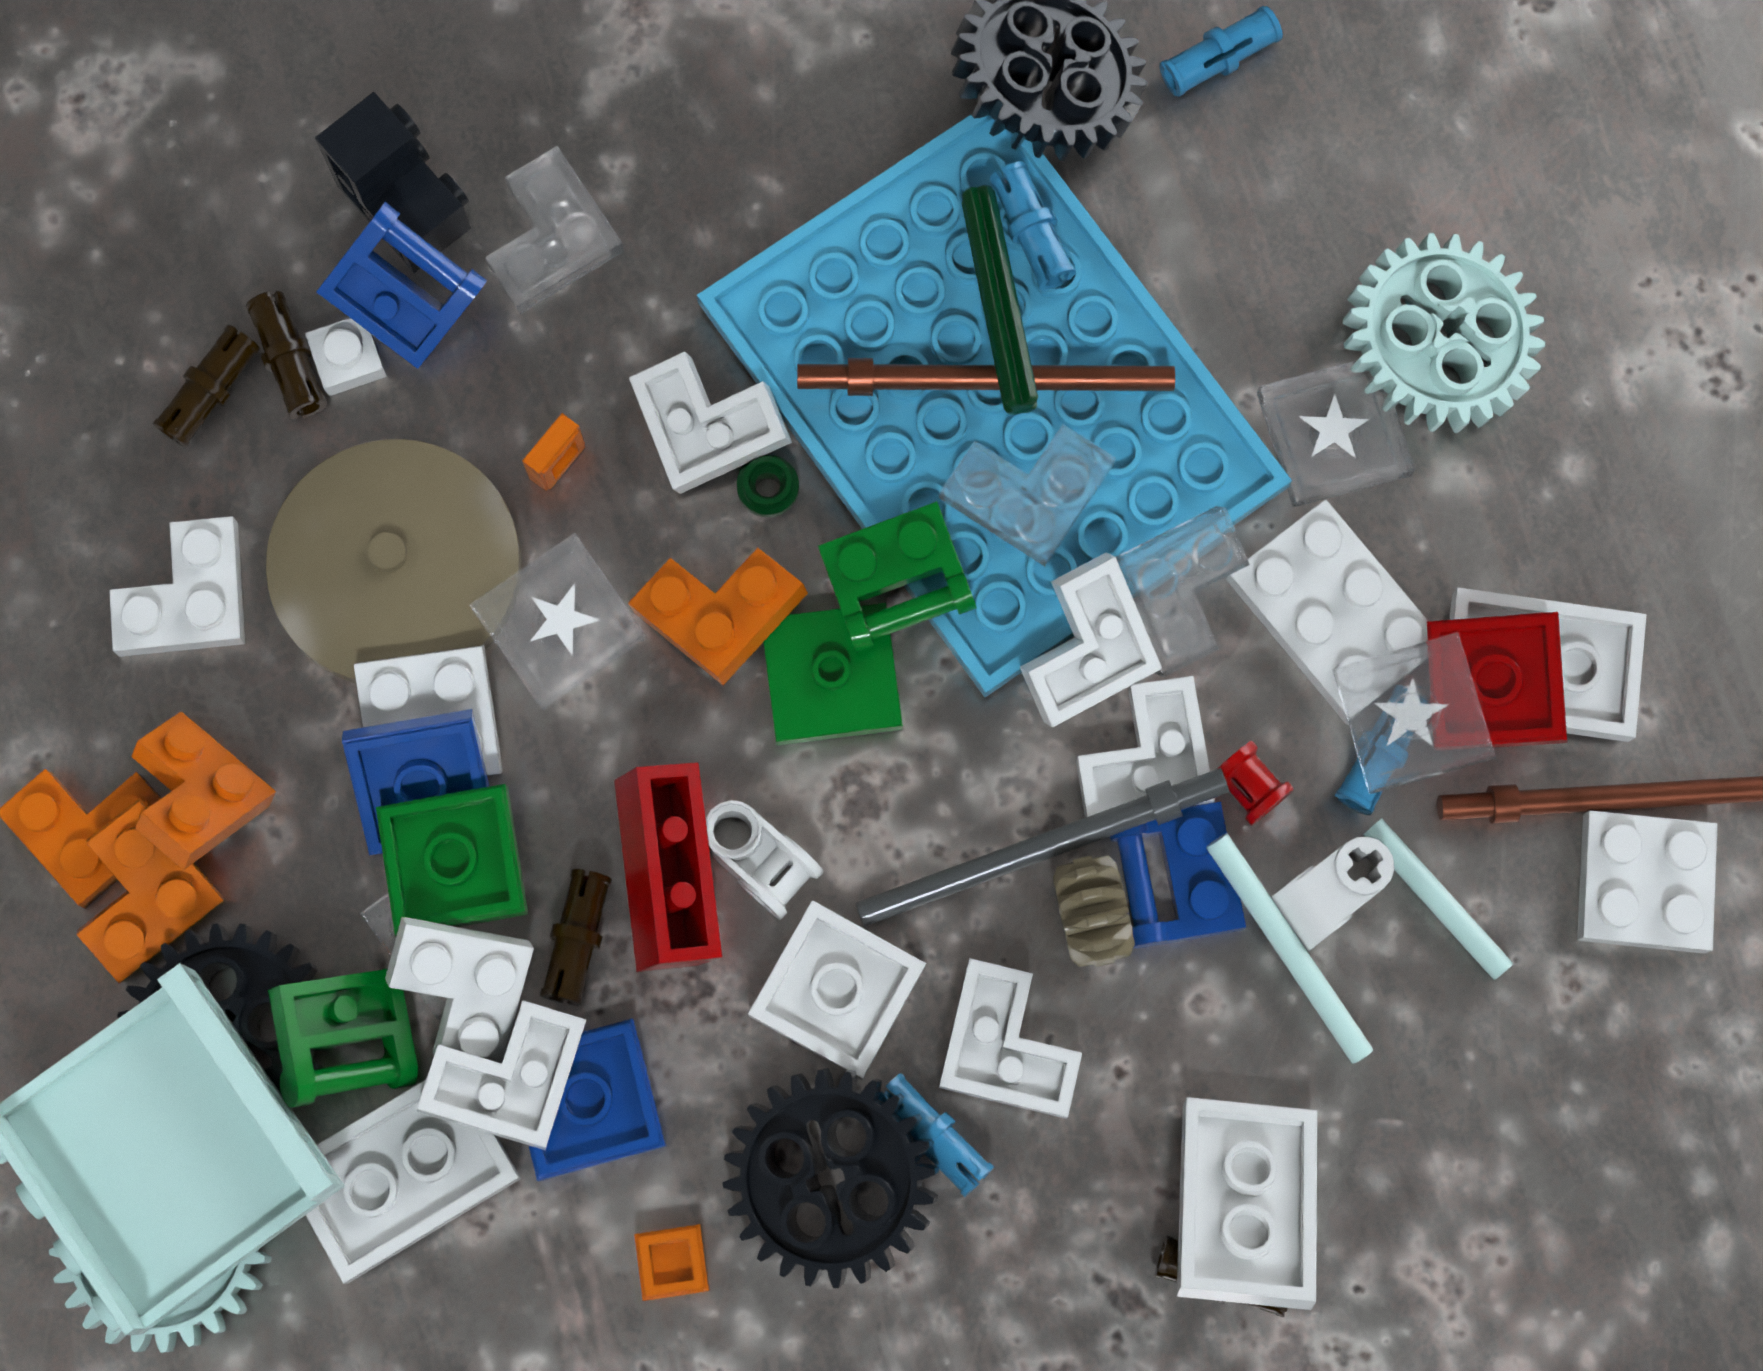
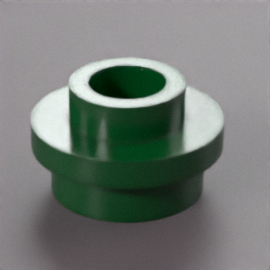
(764, 468)

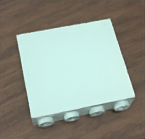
(160, 1154)

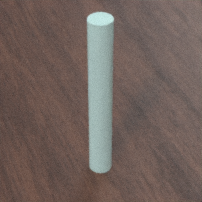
(1441, 902)

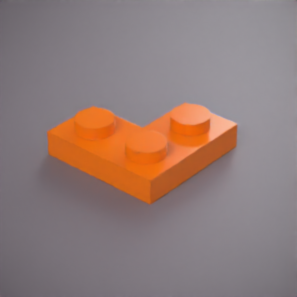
(722, 626)
(208, 794)
(58, 827)
(158, 899)

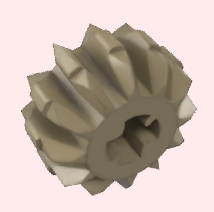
(1093, 911)

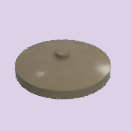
(388, 554)

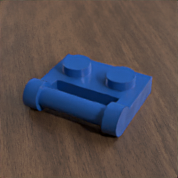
(390, 302)
(1198, 888)

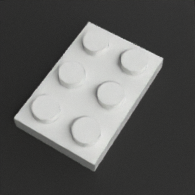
(1327, 599)
(1598, 652)
(402, 1182)
(1248, 1204)

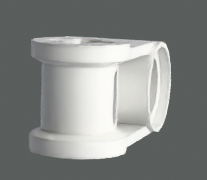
(762, 858)
(1325, 894)

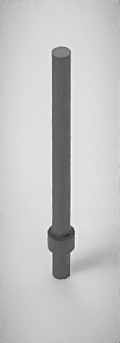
(1160, 804)

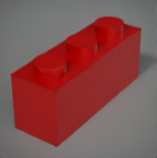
(667, 867)

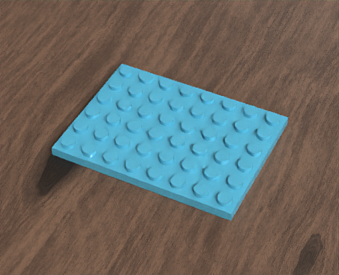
(899, 284)

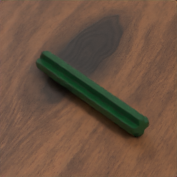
(999, 300)

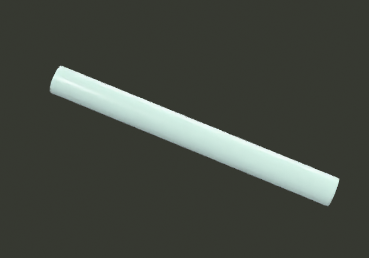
(1289, 948)

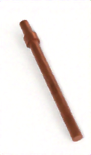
(863, 377)
(1509, 803)

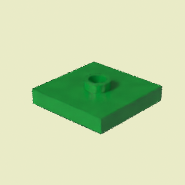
(824, 685)
(452, 858)

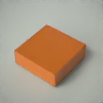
(554, 452)
(671, 1262)

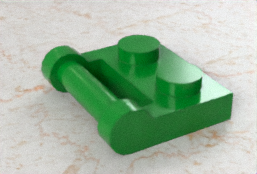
(889, 558)
(337, 1014)

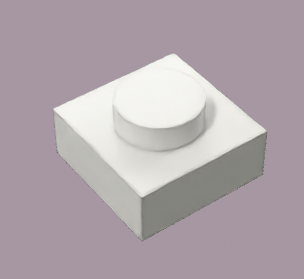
(345, 356)

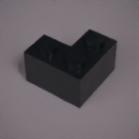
(381, 161)

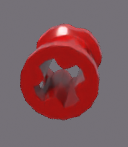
(1253, 783)

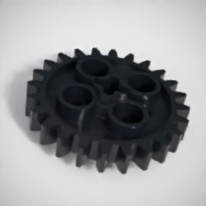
(1090, 69)
(256, 973)
(774, 1195)

